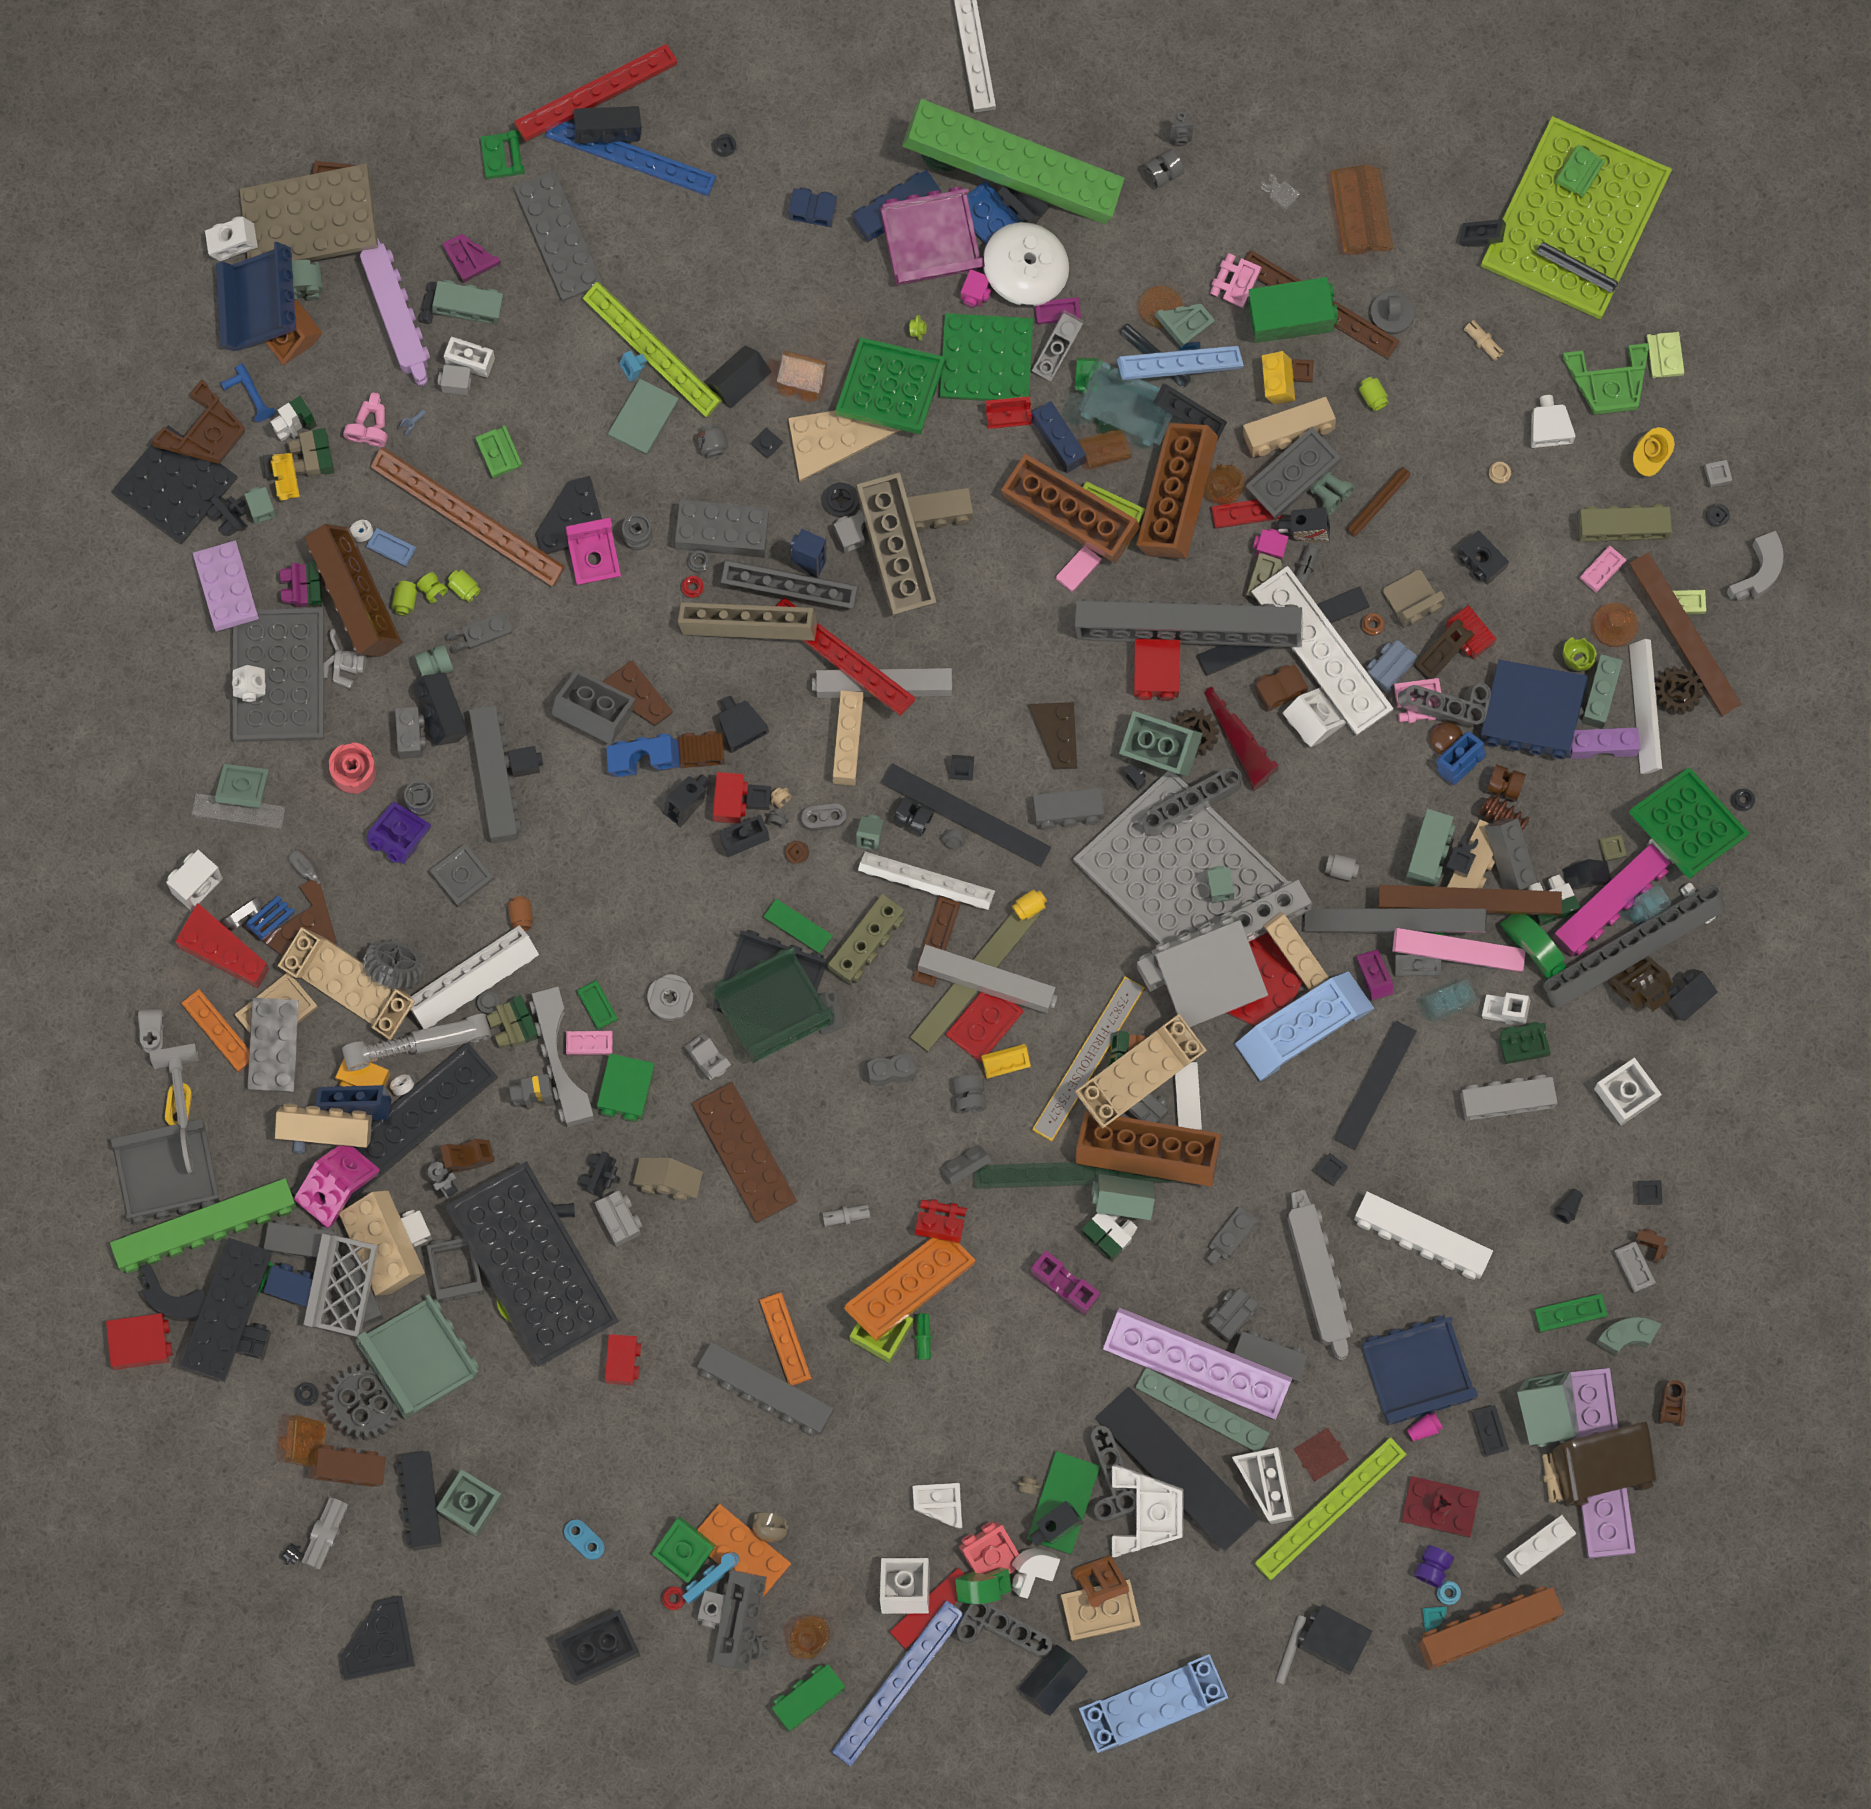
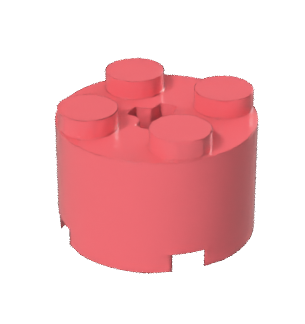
(351, 756)

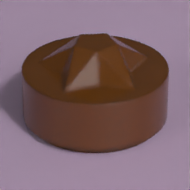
(797, 852)

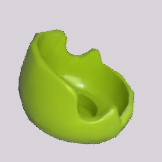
(1573, 647)

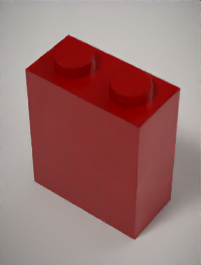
(1156, 669)
(138, 1341)

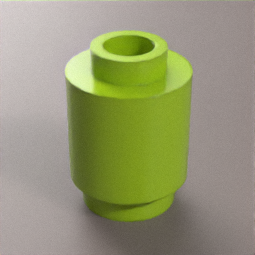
(1373, 393)
(463, 585)
(404, 598)

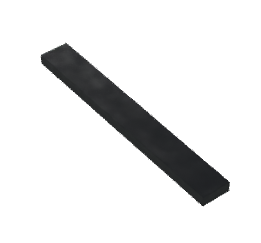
(1333, 609)
(967, 815)

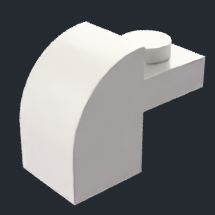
(1509, 1009)
(1033, 1564)

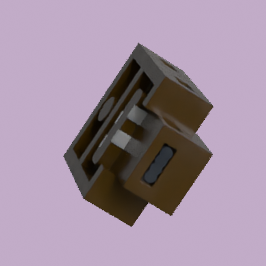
(1642, 984)

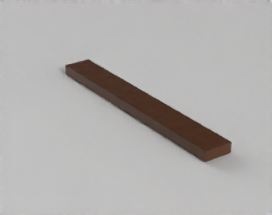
(1347, 321)
(1685, 634)
(1492, 900)

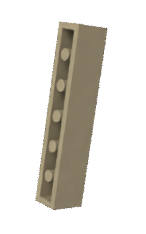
(747, 621)

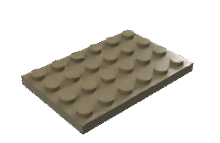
(313, 214)

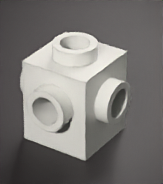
(248, 683)

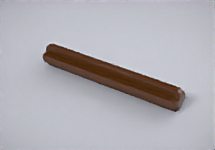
(1378, 501)

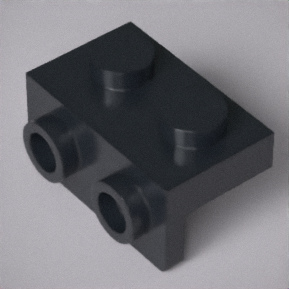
(1028, 207)

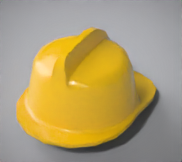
(1653, 451)

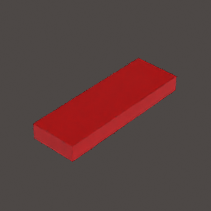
(1240, 514)

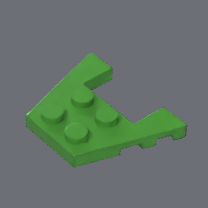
(1611, 388)

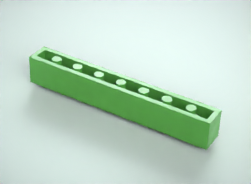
(203, 1225)

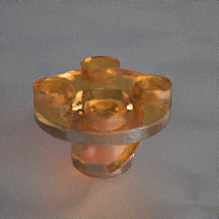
(1615, 625)

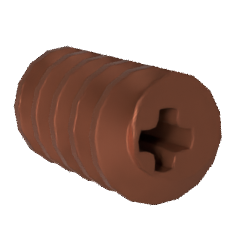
(1498, 811)

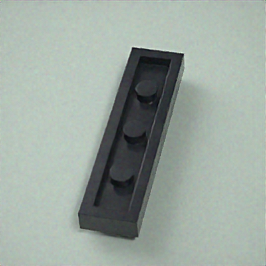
(1187, 410)

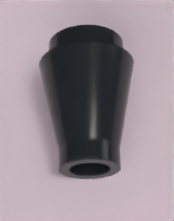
(1568, 1207)

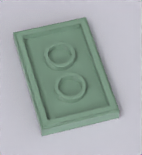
(643, 417)

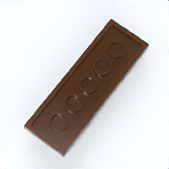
(744, 1152)

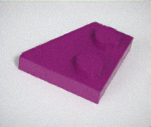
(468, 257)

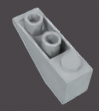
(1057, 345)

